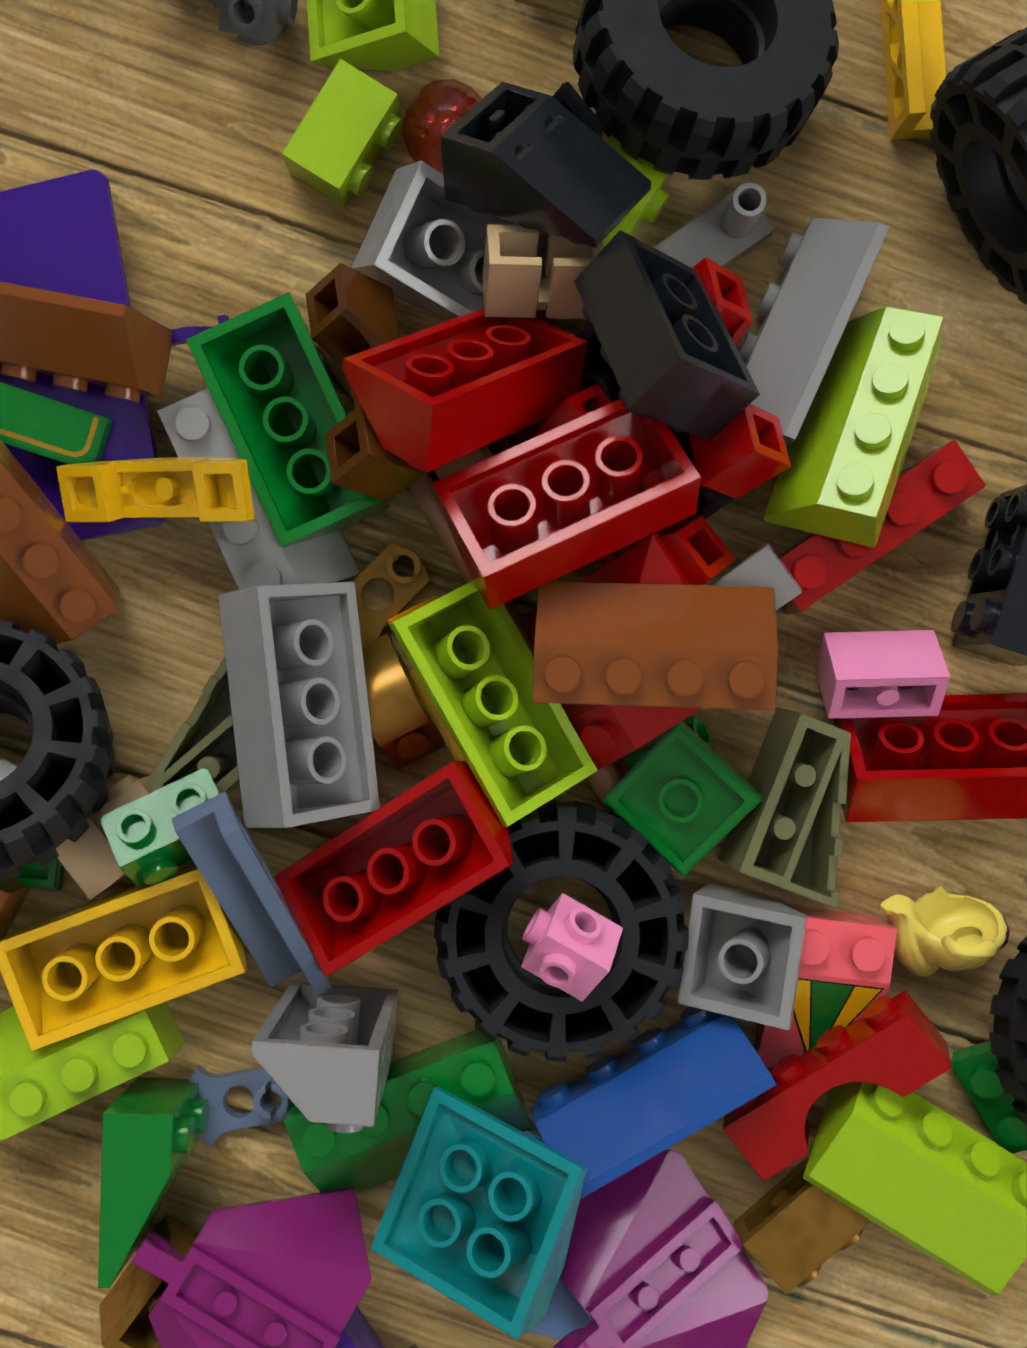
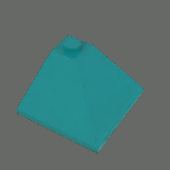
(482, 1213)

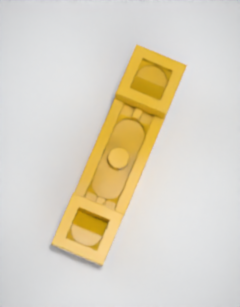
(157, 488)

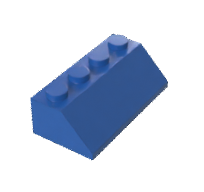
(651, 1095)

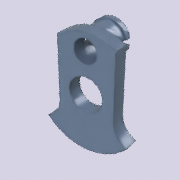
(222, 1117)

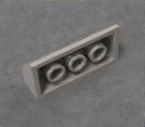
(808, 314)
(252, 546)
(299, 703)
(331, 1051)

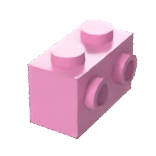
(882, 674)

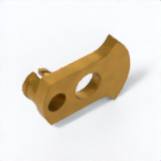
(405, 589)

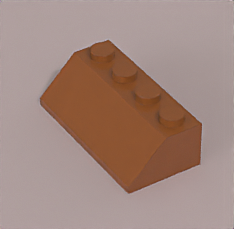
(81, 343)
(44, 567)
(656, 645)

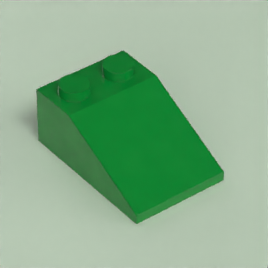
(143, 1150)

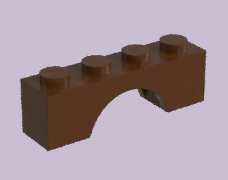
(347, 317)

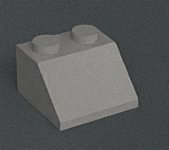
(742, 956)

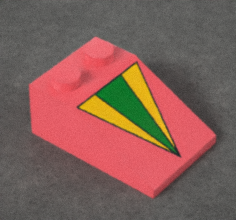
(840, 974)

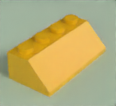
(118, 956)

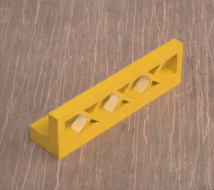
(912, 64)

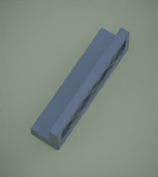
(247, 891)

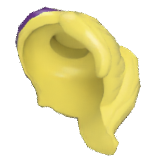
(944, 931)

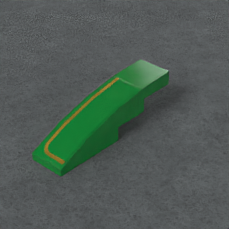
(51, 427)

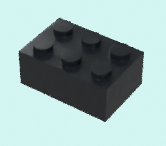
(664, 338)

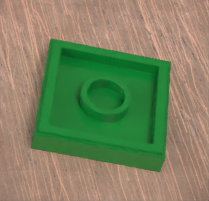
(682, 798)

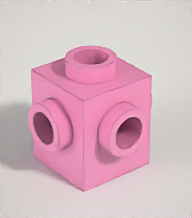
(570, 946)

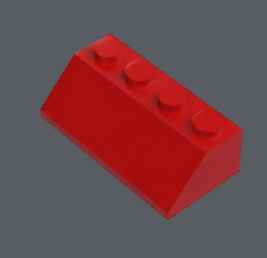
(464, 384)
(566, 499)
(940, 766)
(396, 867)

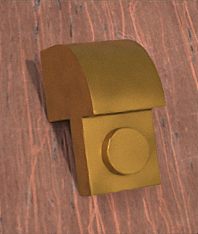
(395, 708)

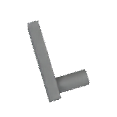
(723, 230)

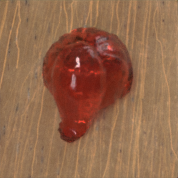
(431, 114)

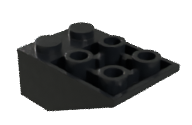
(538, 167)
(995, 610)

